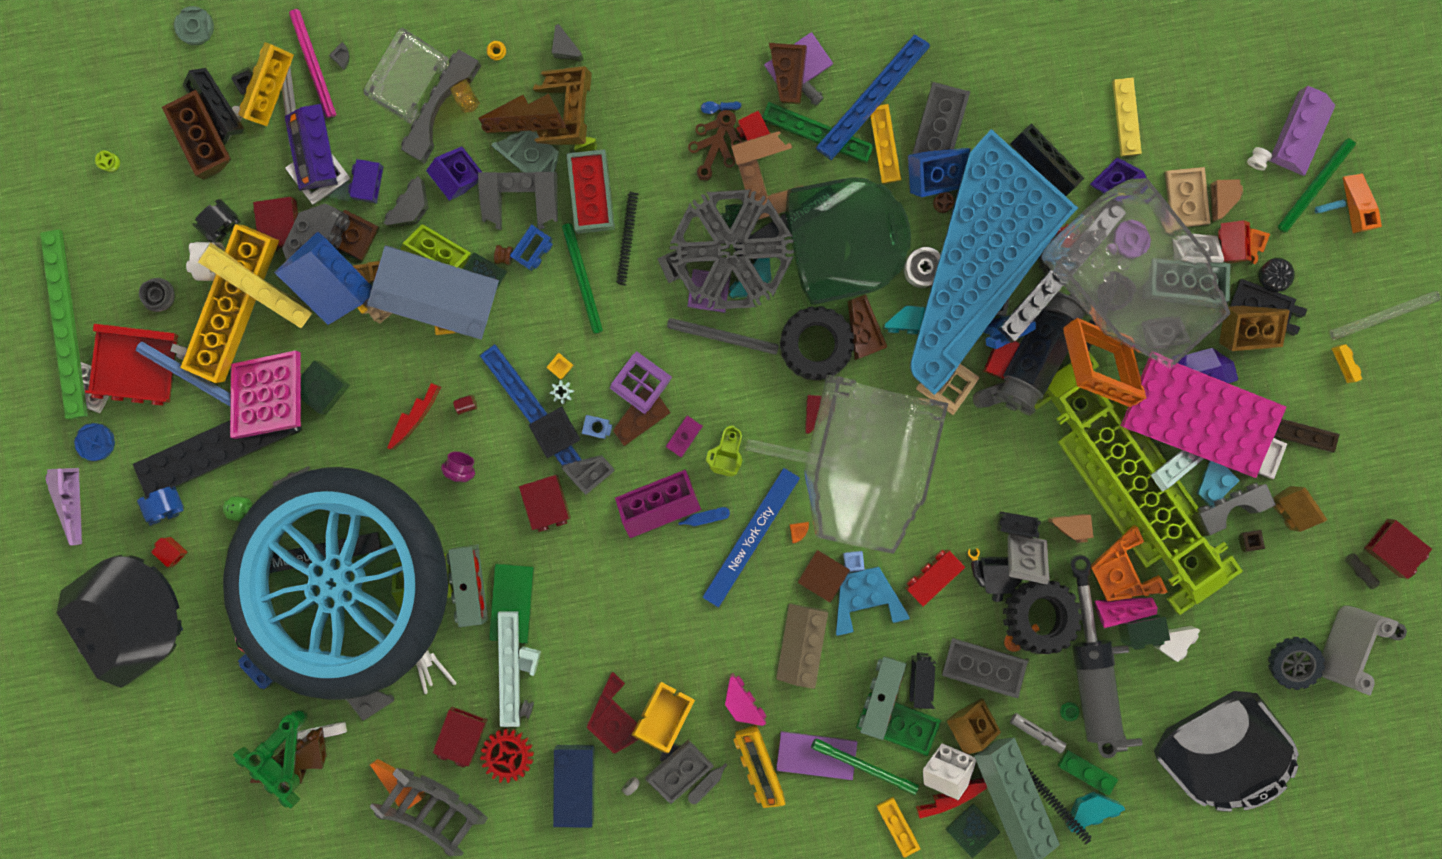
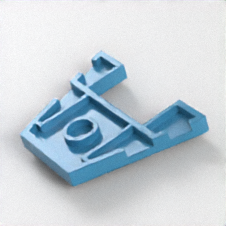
(866, 590)

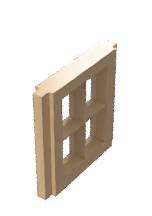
(964, 373)

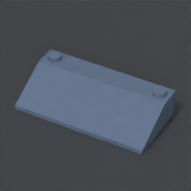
(433, 292)

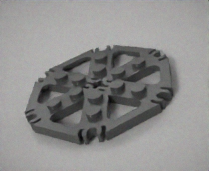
(722, 234)

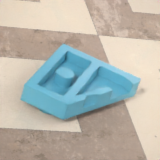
(1216, 483)

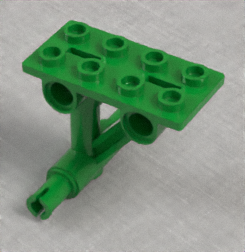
(268, 770)

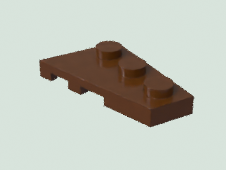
(865, 328)
(636, 422)

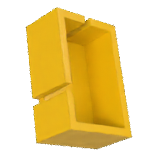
(663, 717)

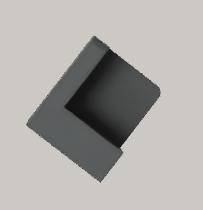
(668, 269)

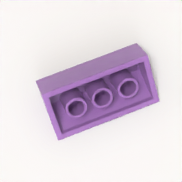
(1303, 130)

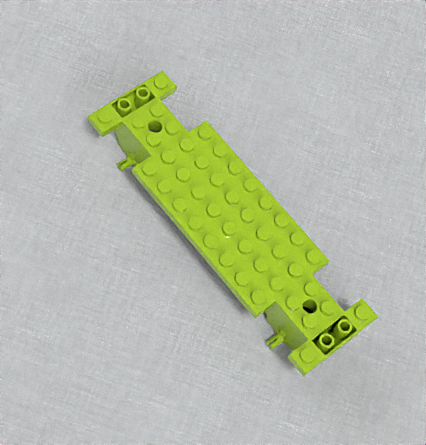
(1119, 471)

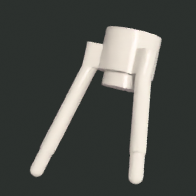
(426, 662)

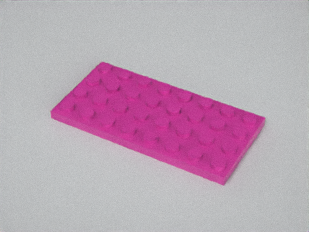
(1205, 417)

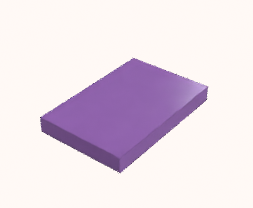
(816, 59)

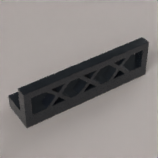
(215, 103)
(1046, 162)

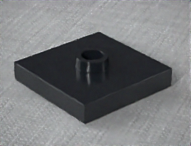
(554, 432)

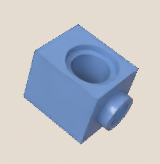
(588, 427)

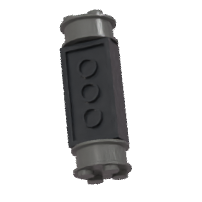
(1039, 355)

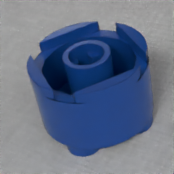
(161, 504)

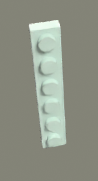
(509, 668)

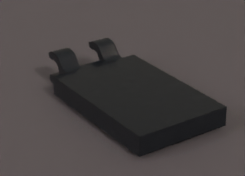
(1257, 296)

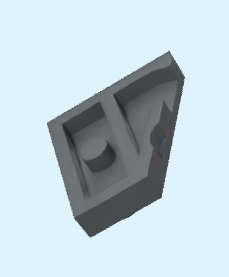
(588, 472)
(370, 704)

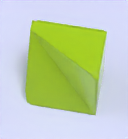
(590, 145)

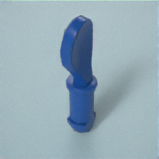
(711, 107)

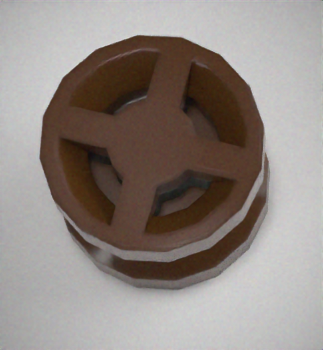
(946, 200)
(502, 255)

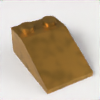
(1254, 328)

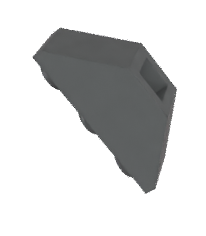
(409, 206)

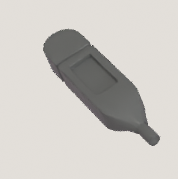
(706, 784)

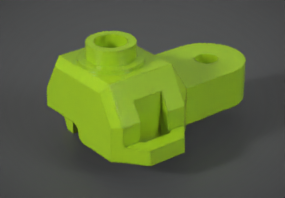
(726, 455)

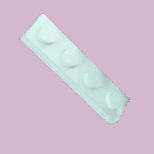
(1175, 469)

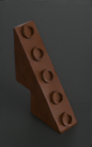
(521, 116)
(309, 754)

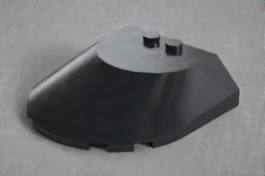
(121, 618)
(1230, 753)

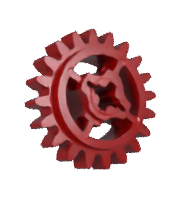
(493, 762)

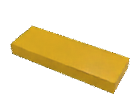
(898, 827)

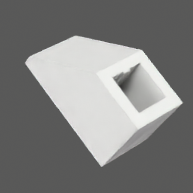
(1179, 642)

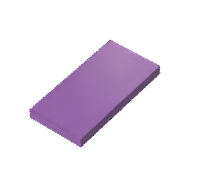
(798, 757)

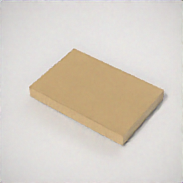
(1188, 195)

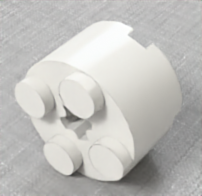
(912, 269)
(197, 270)

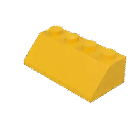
(265, 84)

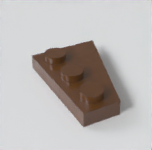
(789, 70)

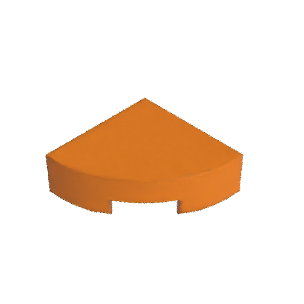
(798, 531)

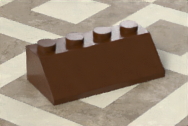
(197, 135)

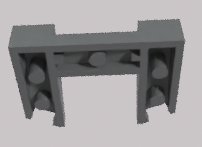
(542, 183)

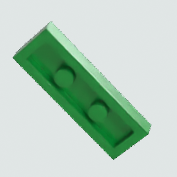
(1087, 772)

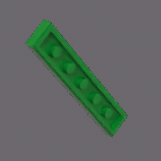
(813, 131)

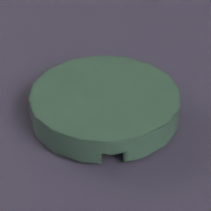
(194, 25)

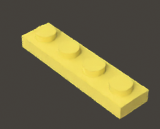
(1127, 117)

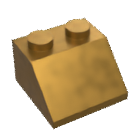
(1298, 509)
(974, 727)

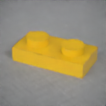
(1347, 365)

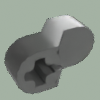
(984, 397)

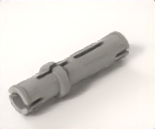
(1045, 737)

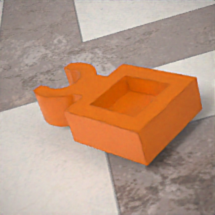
(1258, 243)

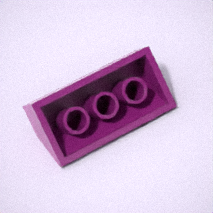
(657, 504)

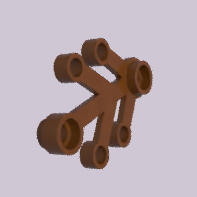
(716, 142)

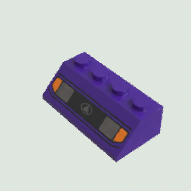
(311, 148)

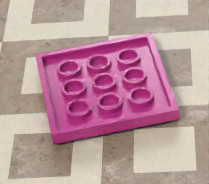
(265, 395)

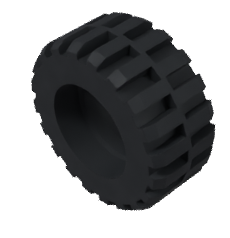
(821, 317)
(1066, 617)

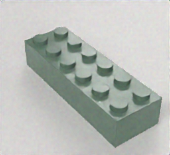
(1017, 799)

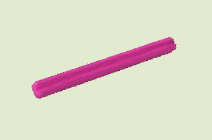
(312, 63)

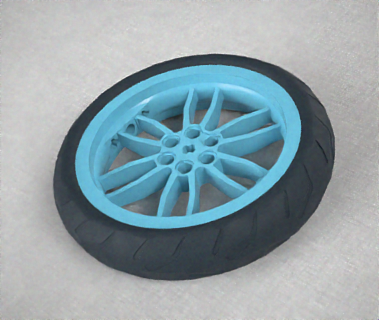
(249, 599)

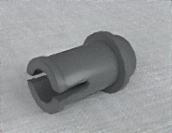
(815, 96)

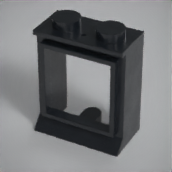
(922, 680)

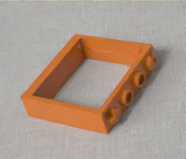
(1129, 390)

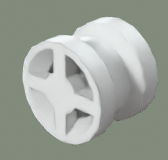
(1259, 158)

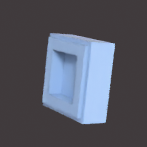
(854, 561)

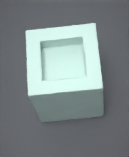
(529, 660)

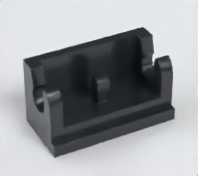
(1018, 524)

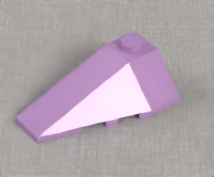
(65, 493)

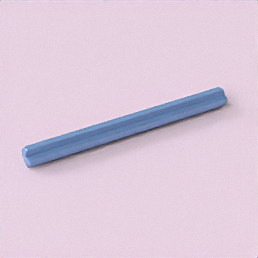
(174, 367)

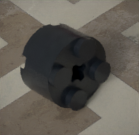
(216, 221)

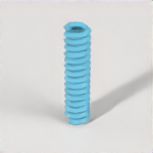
(1326, 207)

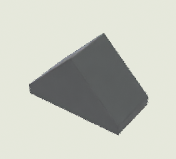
(563, 46)

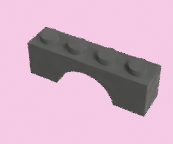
(1213, 518)

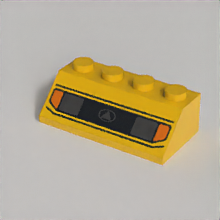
(760, 767)

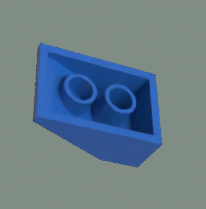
(936, 171)

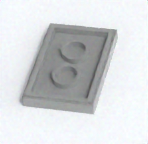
(1028, 558)

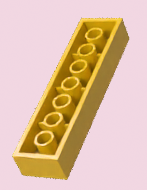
(228, 308)

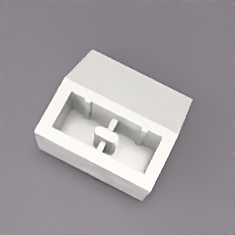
(949, 771)

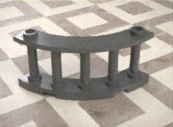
(438, 792)

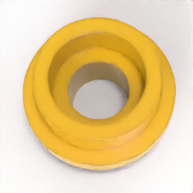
(492, 46)

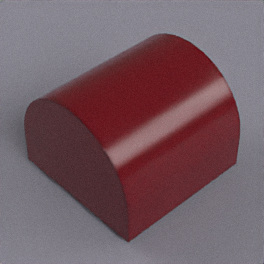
(465, 404)

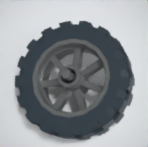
(1291, 647)

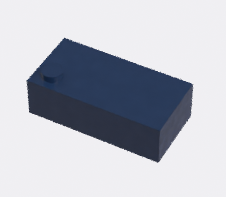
(574, 786)

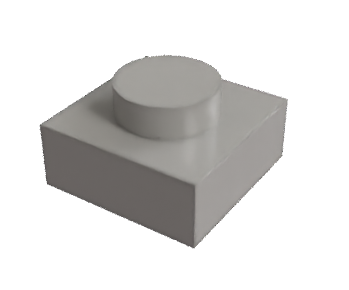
(180, 350)

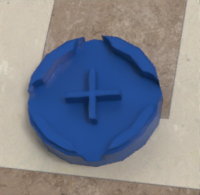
(94, 442)

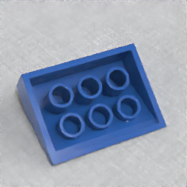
(324, 279)

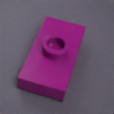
(684, 436)

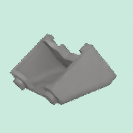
(1351, 645)

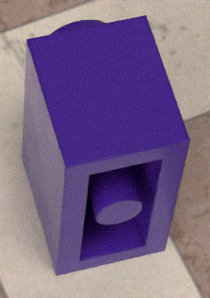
(366, 181)

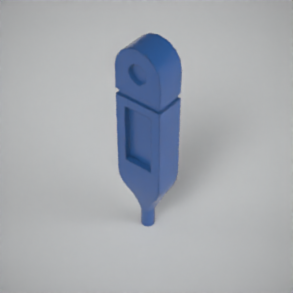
(706, 517)

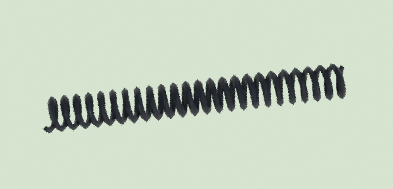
(625, 238)
(1055, 802)

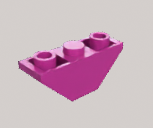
(742, 703)

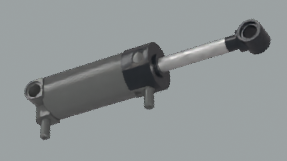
(1097, 676)

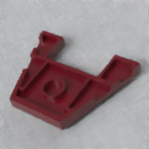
(610, 721)

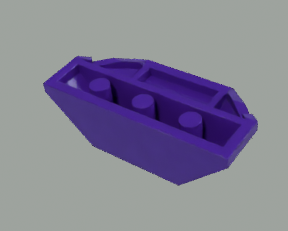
(1212, 364)

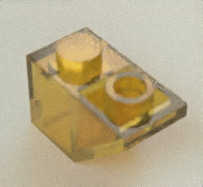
(465, 96)

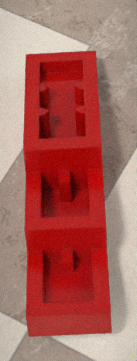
(409, 422)
(944, 802)

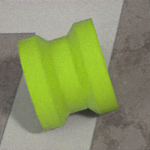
(102, 160)

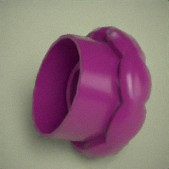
(458, 467)

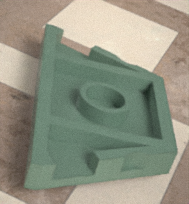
(527, 154)

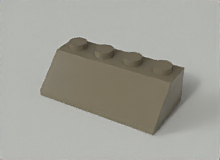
(802, 645)

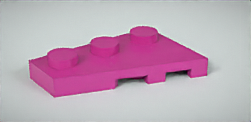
(1124, 610)

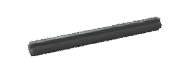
(722, 336)

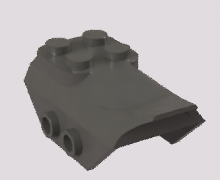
(322, 219)

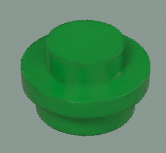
(1069, 711)

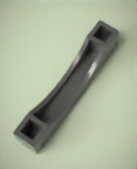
(420, 140)

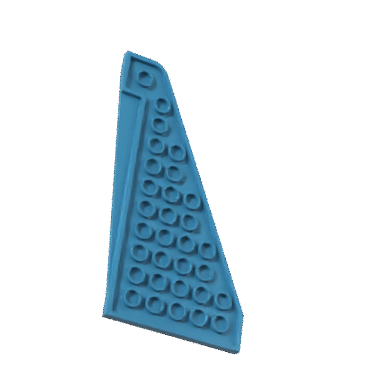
(993, 239)

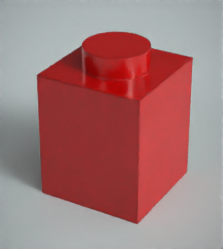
(168, 551)

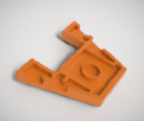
(1117, 575)

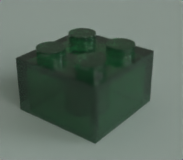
(321, 387)
(1145, 631)

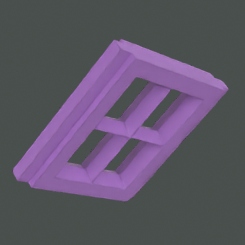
(630, 396)

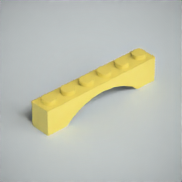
(238, 275)

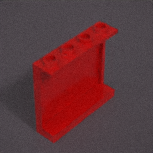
(124, 372)

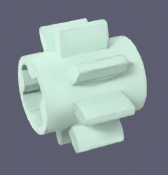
(557, 388)

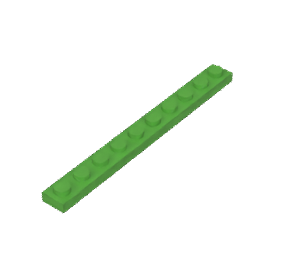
(63, 324)

